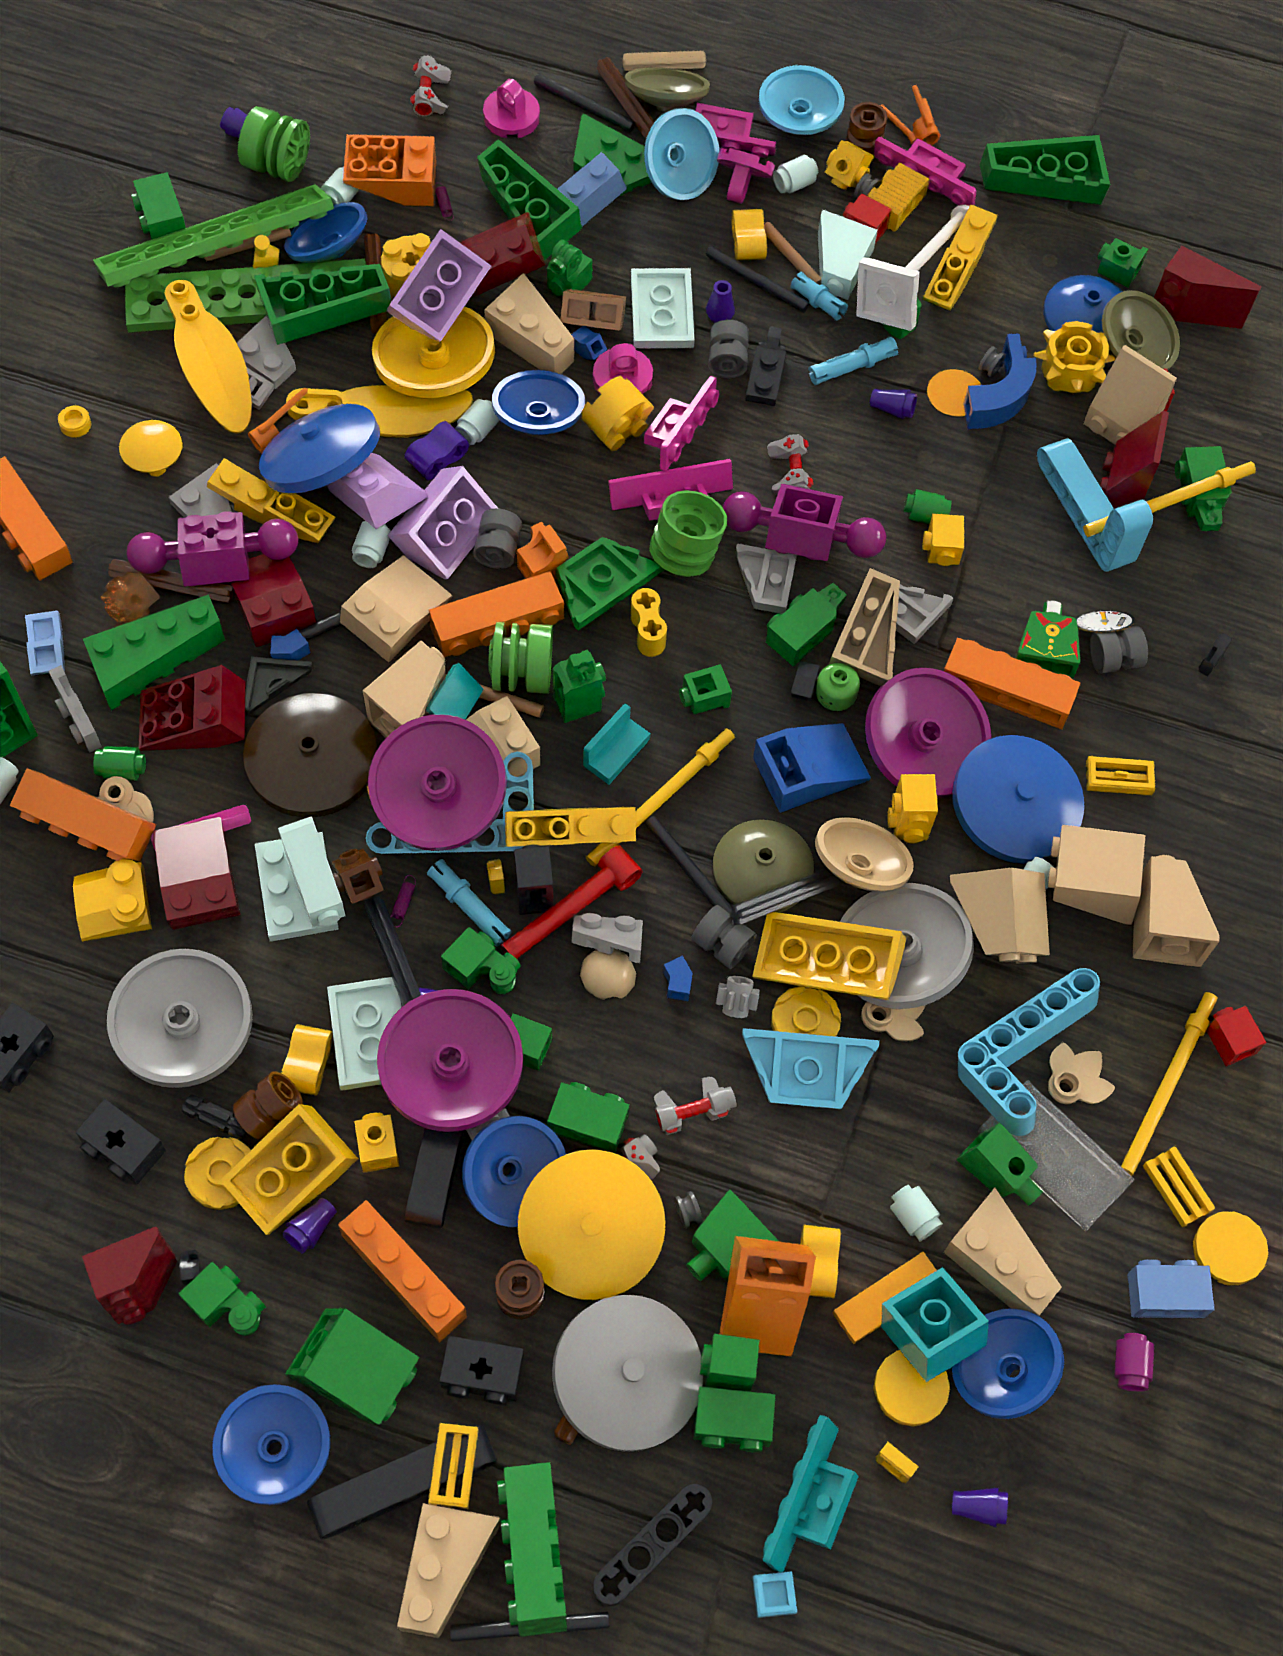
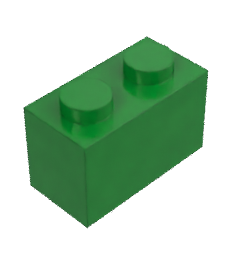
(158, 205)
(588, 1116)
(730, 1362)
(734, 1418)

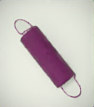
(444, 202)
(403, 900)

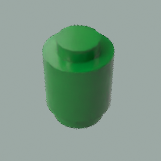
(923, 504)
(119, 761)

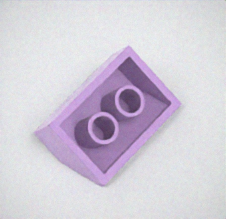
(438, 287)
(377, 491)
(445, 524)

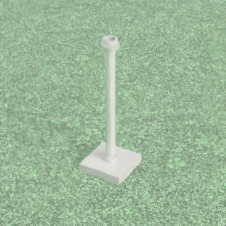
(890, 291)

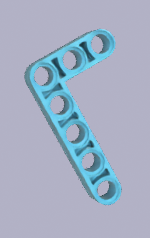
(1086, 502)
(522, 783)
(1019, 1042)

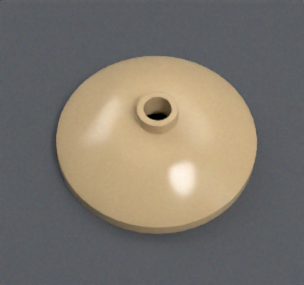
(864, 854)

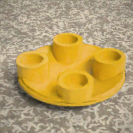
(150, 446)

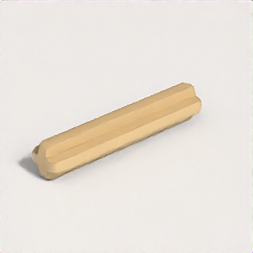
(672, 60)

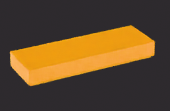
(864, 1311)

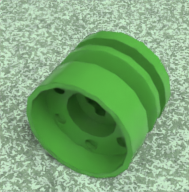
(273, 143)
(688, 533)
(521, 657)

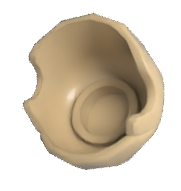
(608, 974)

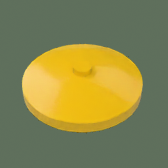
(429, 367)
(591, 1224)

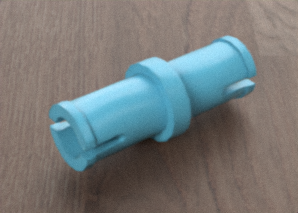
(819, 296)

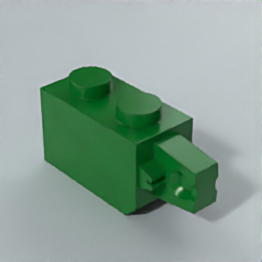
(1194, 466)
(805, 623)
(578, 686)

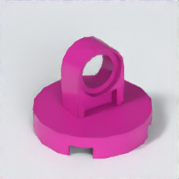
(511, 110)
(744, 167)
(625, 362)

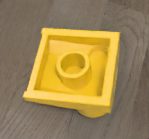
(112, 901)

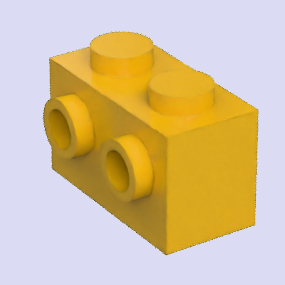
(913, 807)

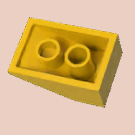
(288, 1168)

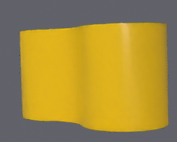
(749, 234)
(650, 626)
(307, 1058)
(825, 1245)

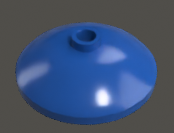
(328, 236)
(1078, 299)
(538, 402)
(512, 1140)
(1013, 1342)
(256, 1422)

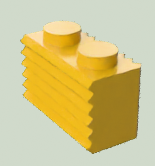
(900, 191)

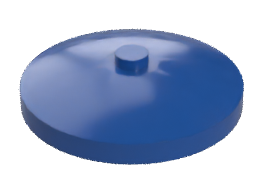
(319, 448)
(1016, 797)

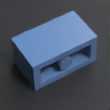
(594, 187)
(1170, 1290)

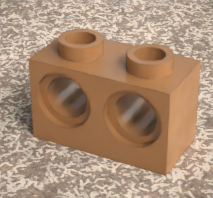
(593, 309)

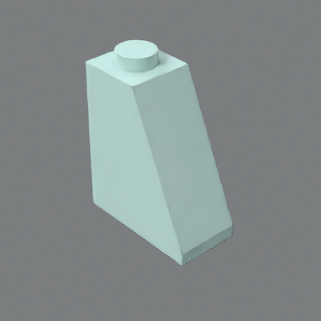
(841, 248)
(312, 872)

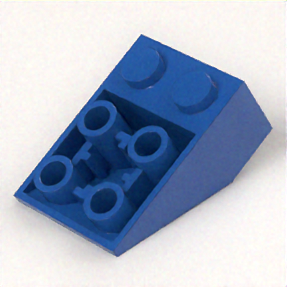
(808, 763)

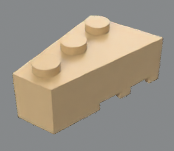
(530, 327)
(870, 630)
(1003, 1257)
(442, 1563)

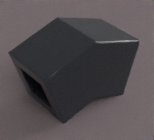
(805, 681)

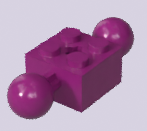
(804, 523)
(212, 547)

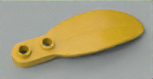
(210, 358)
(394, 412)

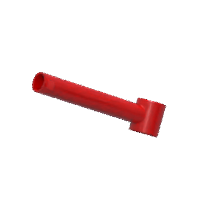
(616, 869)

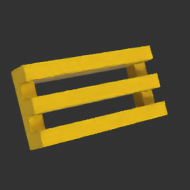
(1120, 780)
(1190, 1181)
(449, 1500)

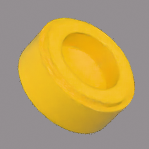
(74, 421)

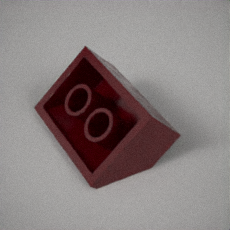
(509, 249)
(131, 1274)

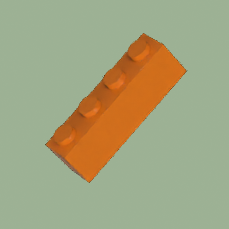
(29, 527)
(473, 619)
(1013, 683)
(83, 815)
(402, 1271)

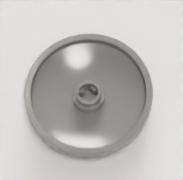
(936, 944)
(179, 1018)
(627, 1373)

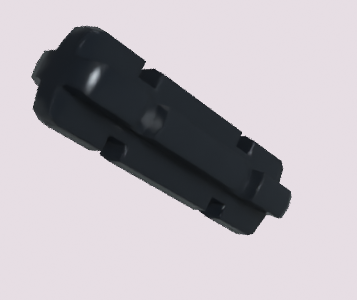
(213, 1116)

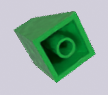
(353, 1365)

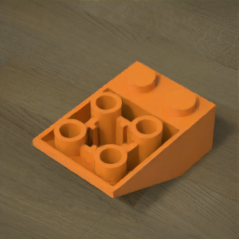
(392, 167)
(767, 1292)

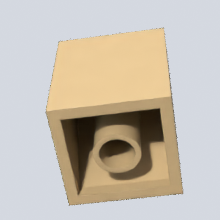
(404, 689)
(1098, 871)
(1006, 912)
(1172, 916)

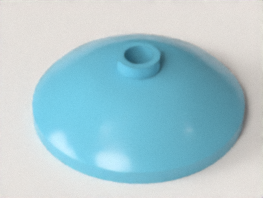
(801, 99)
(693, 154)

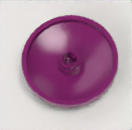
(924, 726)
(437, 782)
(450, 1060)

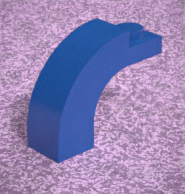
(1001, 401)

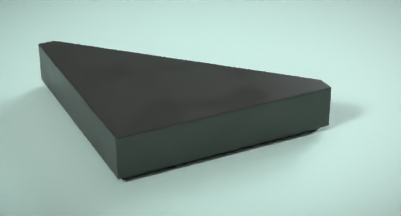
(270, 677)

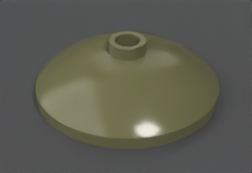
(666, 87)
(1141, 325)
(742, 872)

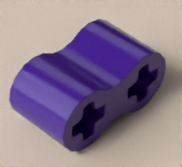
(436, 450)

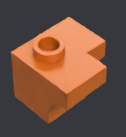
(542, 553)

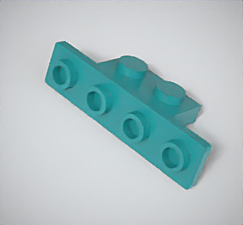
(815, 1498)

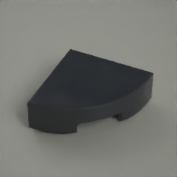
(1215, 654)
(189, 1266)

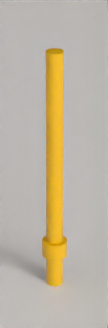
(1222, 479)
(704, 756)
(1195, 1027)

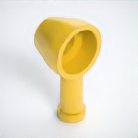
(265, 253)

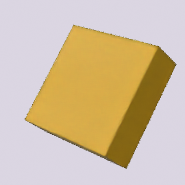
(896, 1463)

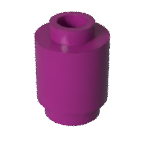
(1134, 1362)

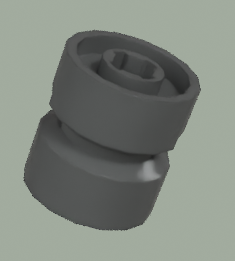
(728, 349)
(497, 538)
(1114, 650)
(720, 934)

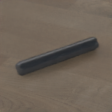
(784, 896)
(392, 950)

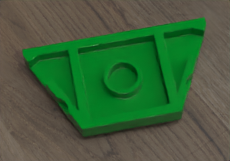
(619, 149)
(602, 578)

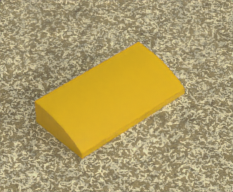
(829, 955)

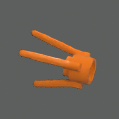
(923, 127)
(267, 431)

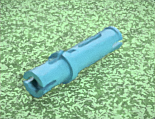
(866, 356)
(459, 891)

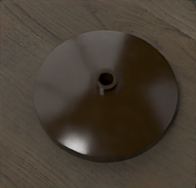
(309, 755)

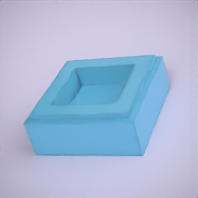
(774, 1594)

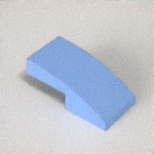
(44, 642)

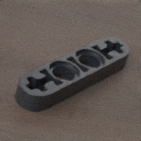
(655, 1547)

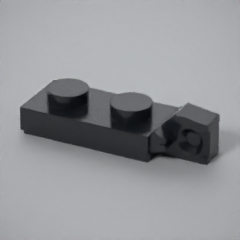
(767, 369)

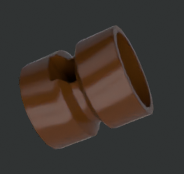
(866, 124)
(267, 1106)
(519, 1289)

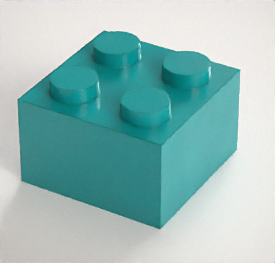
(934, 1324)

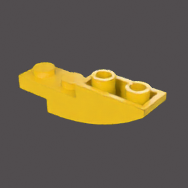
(960, 258)
(262, 503)
(570, 826)

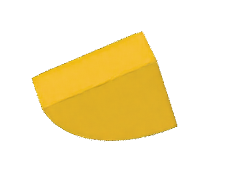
(495, 876)

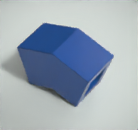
(588, 344)
(289, 647)
(679, 978)

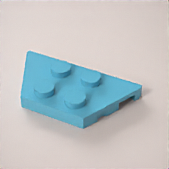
(808, 1066)

